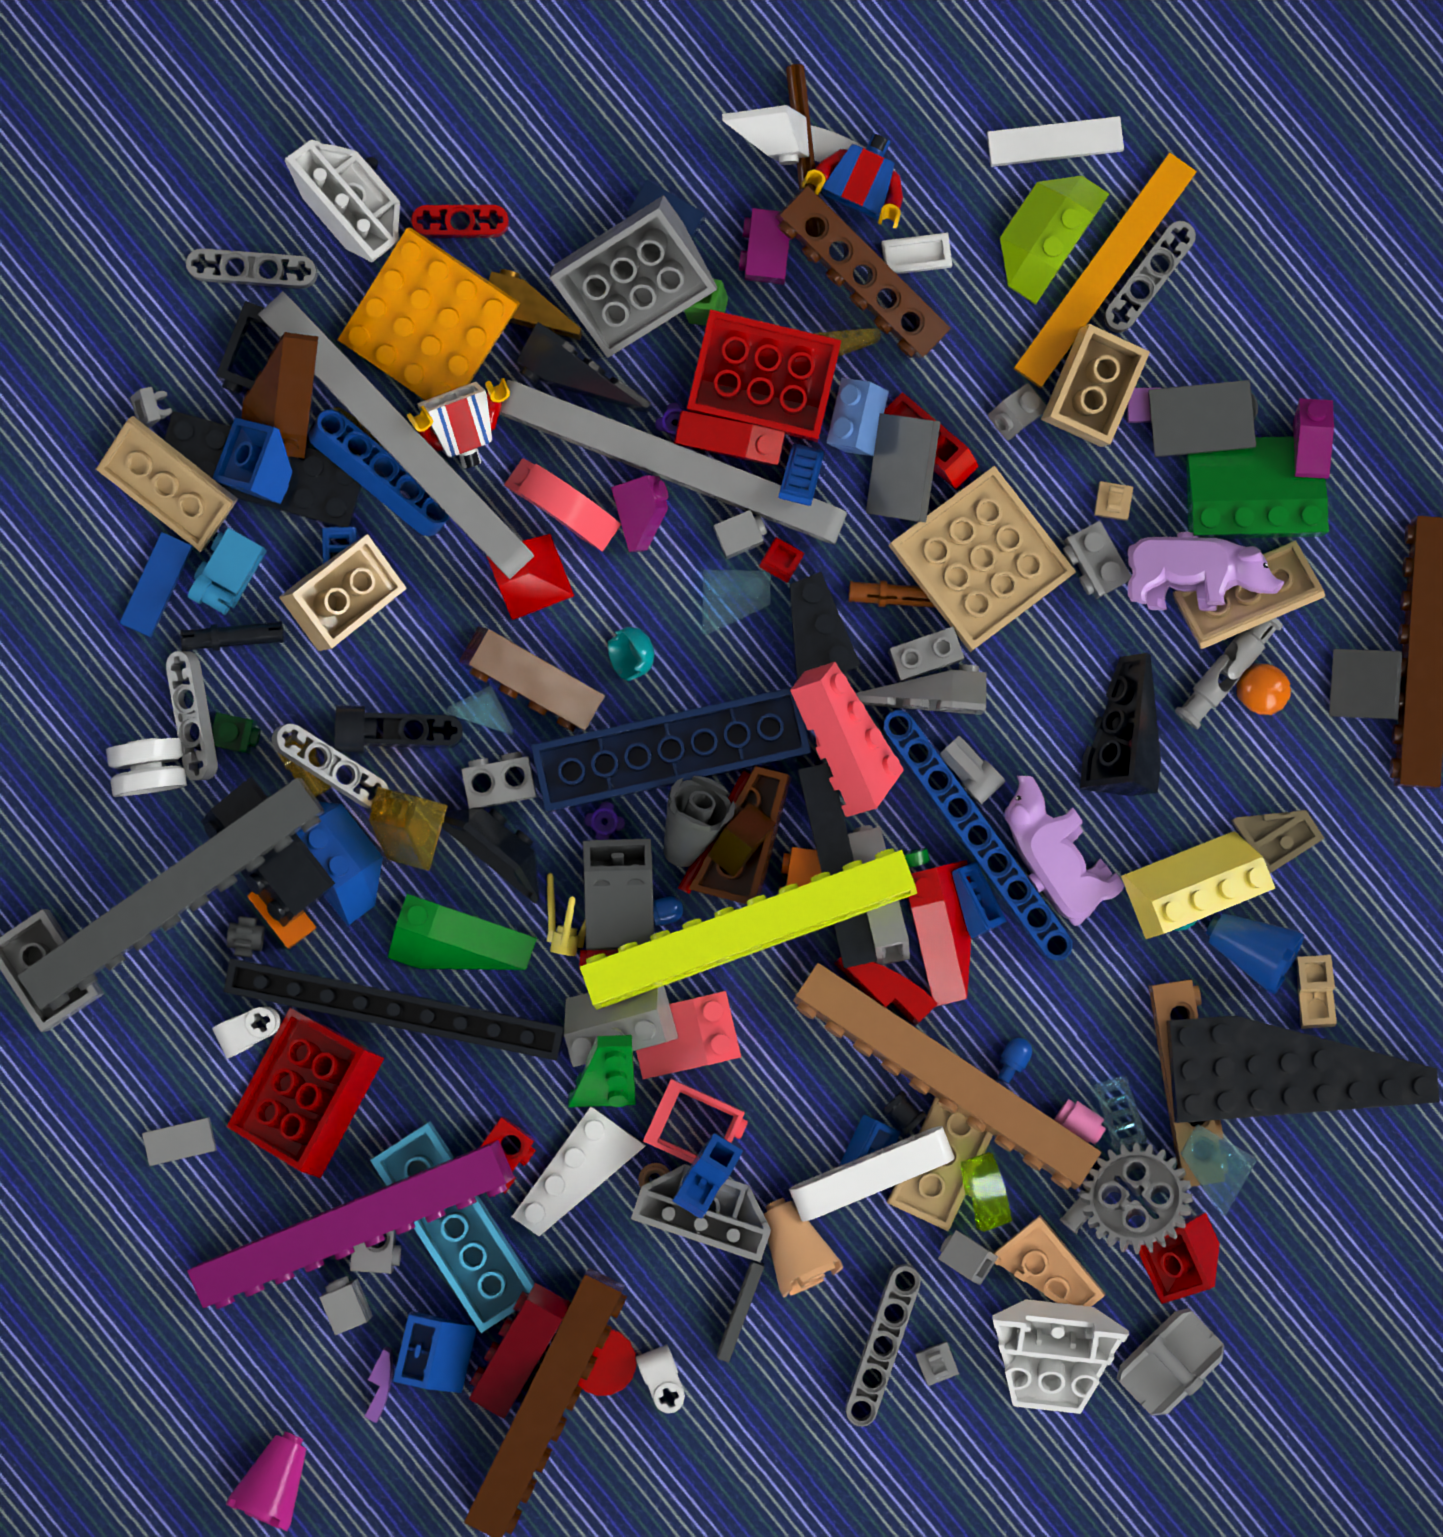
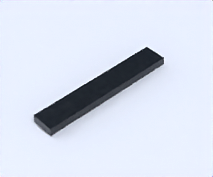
(833, 853)

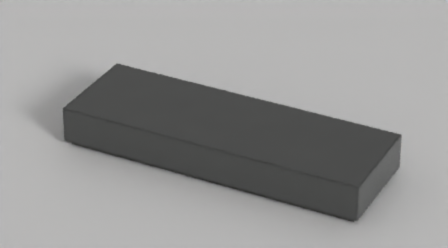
(740, 1310)

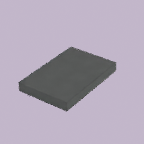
(1202, 418)
(903, 467)

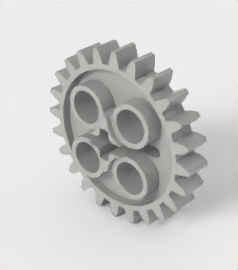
(1158, 1178)

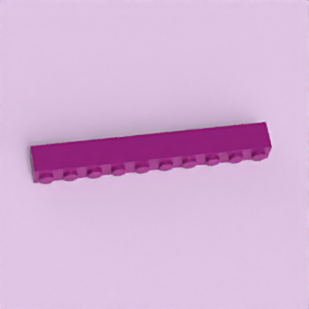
(351, 1224)

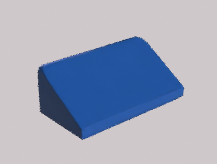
(868, 1138)

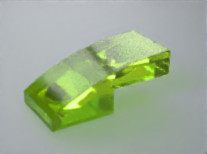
(985, 1186)

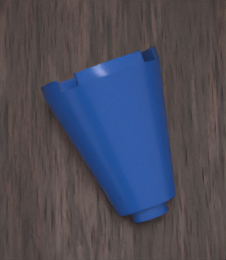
(1256, 947)

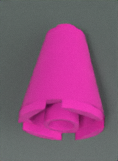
(272, 1483)

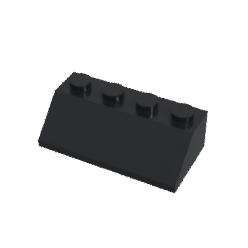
(288, 879)

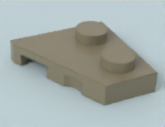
(1279, 835)

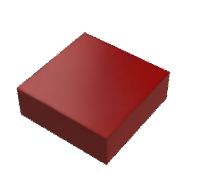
(781, 560)

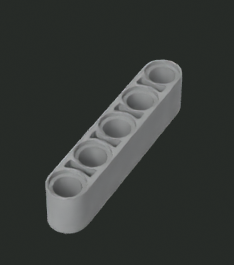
(882, 1361)

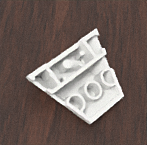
(1055, 1352)

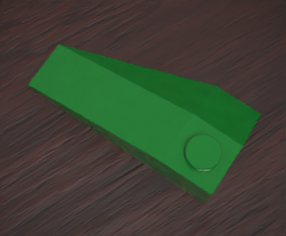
(449, 939)

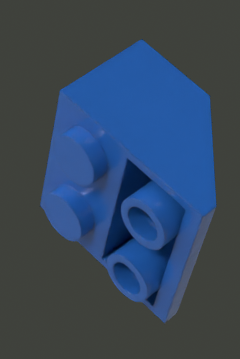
(435, 1353)

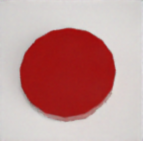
(613, 1366)

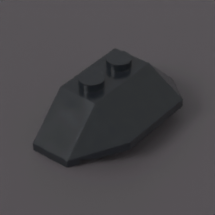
(497, 847)

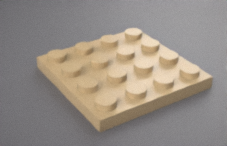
(982, 558)

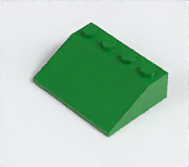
(1254, 494)

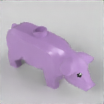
(1195, 565)
(1052, 857)

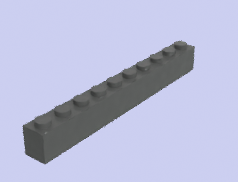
(172, 893)

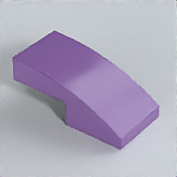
(382, 1377)

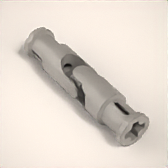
(1232, 664)

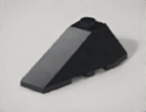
(556, 364)

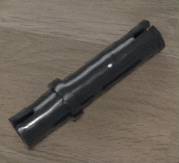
(231, 636)

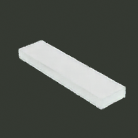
(1055, 141)

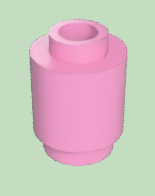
(1081, 1121)

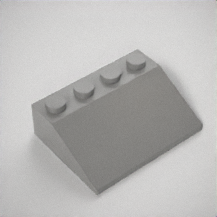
(634, 277)

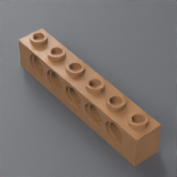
(1163, 1000)

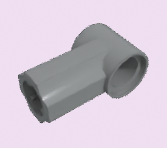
(977, 776)

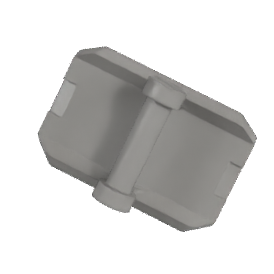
(1171, 1362)

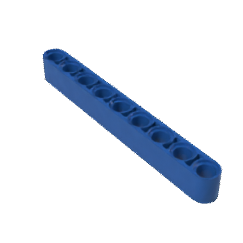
(992, 843)

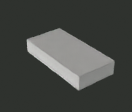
(179, 1141)

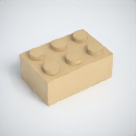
(1095, 385)

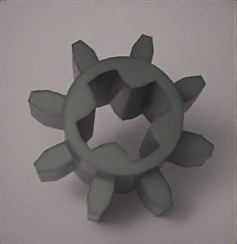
(245, 936)

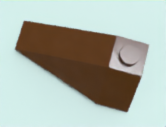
(285, 391)

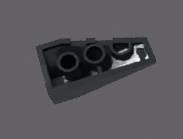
(1126, 745)

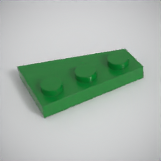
(607, 1074)

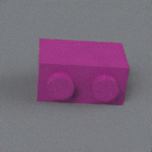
(766, 248)

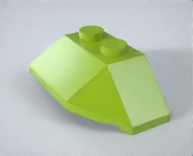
(1047, 232)

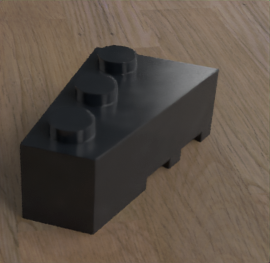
(818, 628)

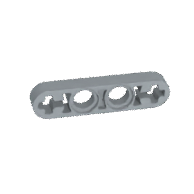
(252, 264)
(1147, 275)
(197, 714)
(332, 761)

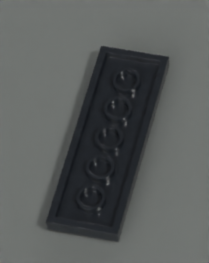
(316, 486)

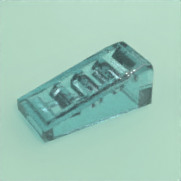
(1110, 1086)

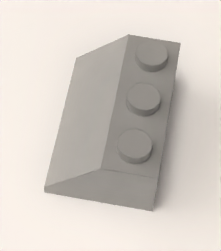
(642, 1016)

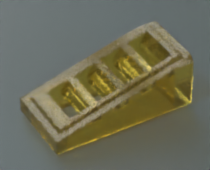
(854, 339)

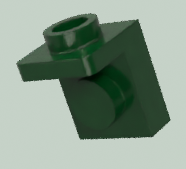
(235, 733)

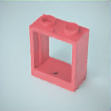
(665, 1107)

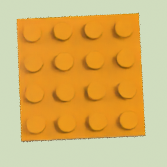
(428, 318)

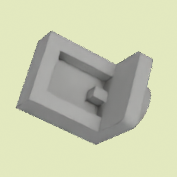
(1017, 411)

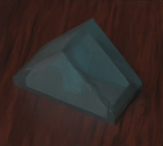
(483, 709)

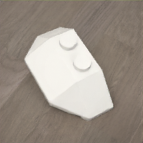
(347, 197)

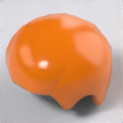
(1263, 689)

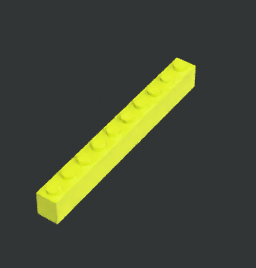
(748, 929)

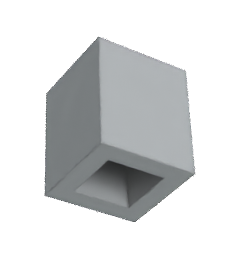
(740, 533)
(967, 1257)

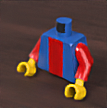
(861, 180)

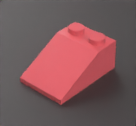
(703, 1039)

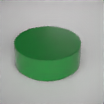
(916, 857)

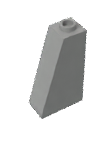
(885, 922)

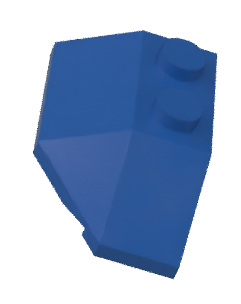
(347, 859)

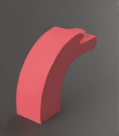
(563, 503)

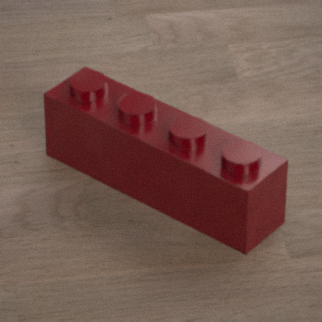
(519, 1349)

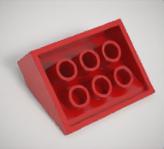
(764, 375)
(305, 1093)

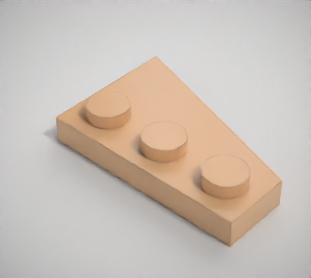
(1048, 1265)

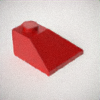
(536, 584)
(1186, 1262)

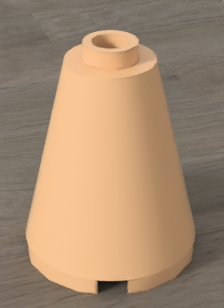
(797, 1249)

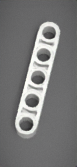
(872, 1173)

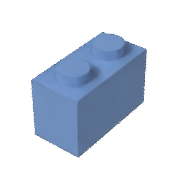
(857, 416)

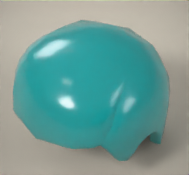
(631, 653)

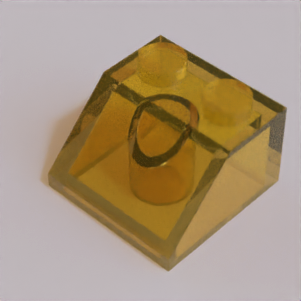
(407, 826)

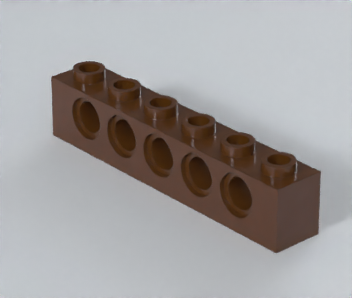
(928, 325)

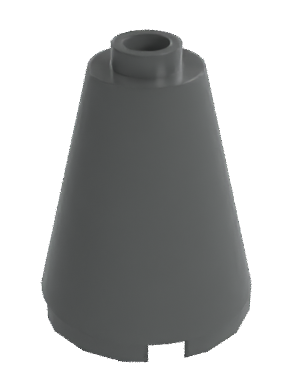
(694, 818)

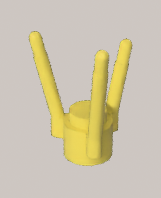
(565, 939)

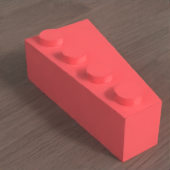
(847, 738)

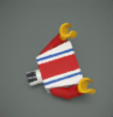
(461, 420)

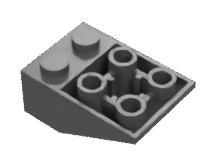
(617, 892)

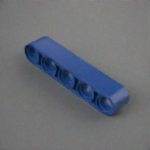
(362, 470)

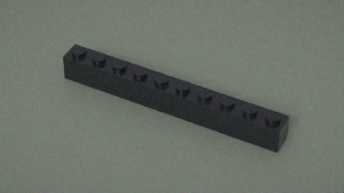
(394, 1009)

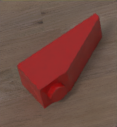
(729, 438)
(953, 458)

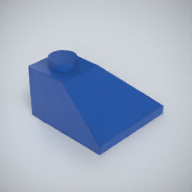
(254, 461)

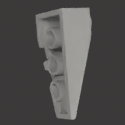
(944, 692)

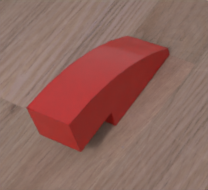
(890, 987)

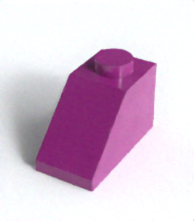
(1313, 438)
(641, 509)

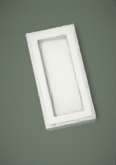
(917, 253)

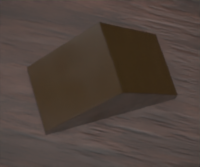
(741, 839)

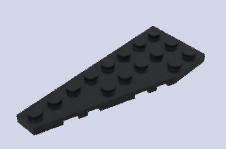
(1257, 1069)

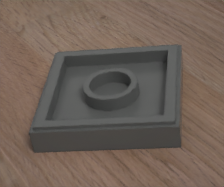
(1365, 684)

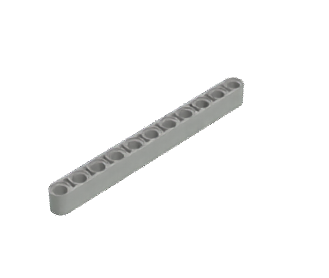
(403, 441)
(669, 461)

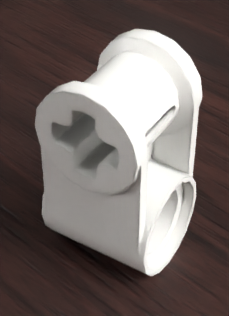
(242, 1032)
(660, 1373)

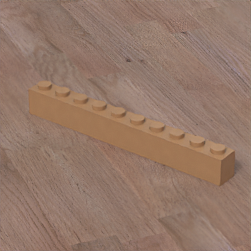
(947, 1077)

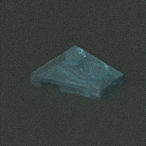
(732, 596)
(1217, 1166)

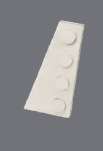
(580, 1166)

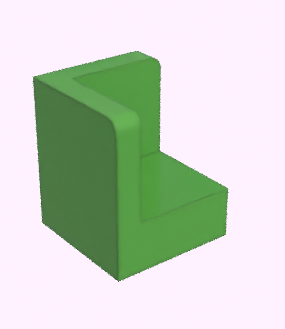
(717, 301)

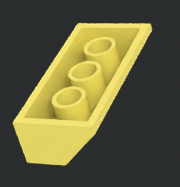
(1196, 883)

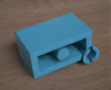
(227, 571)

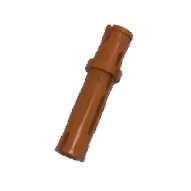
(888, 594)

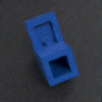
(707, 1175)

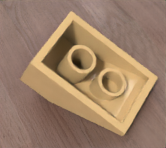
(342, 593)

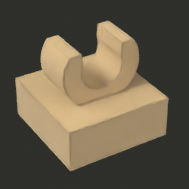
(1113, 501)

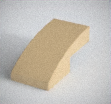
(1315, 991)

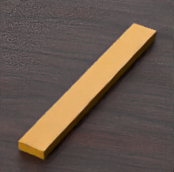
(1105, 270)

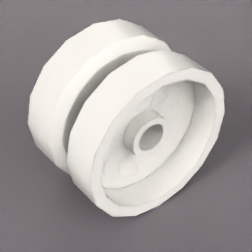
(146, 764)

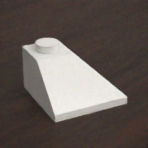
(774, 130)

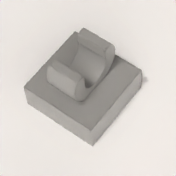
(146, 408)
(937, 1363)

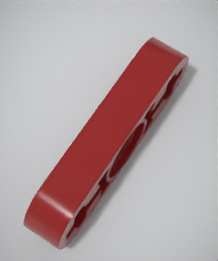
(435, 228)

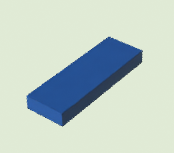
(156, 584)

